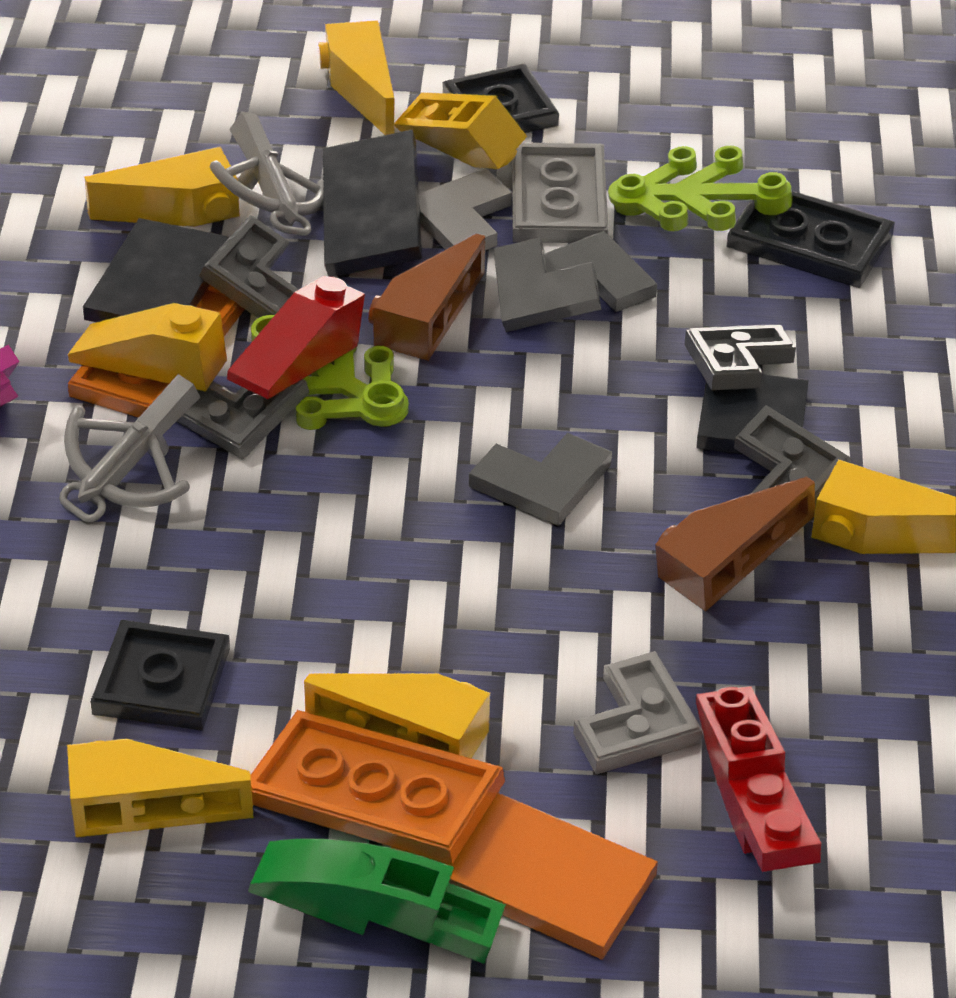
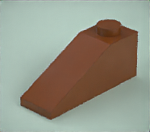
(427, 299)
(730, 539)

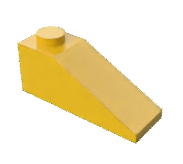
(360, 70)
(465, 127)
(164, 191)
(157, 345)
(883, 514)
(405, 706)
(147, 787)

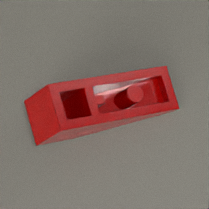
(301, 338)

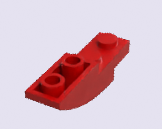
(754, 782)

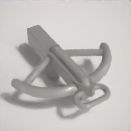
(265, 170)
(140, 437)

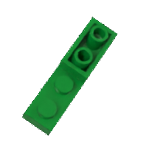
(366, 882)

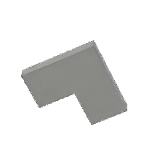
(457, 208)
(648, 721)

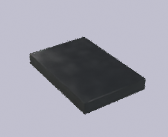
(814, 238)
(153, 269)

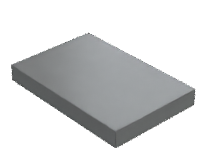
(558, 192)

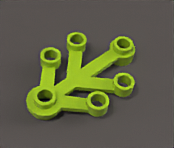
(643, 194)
(377, 403)

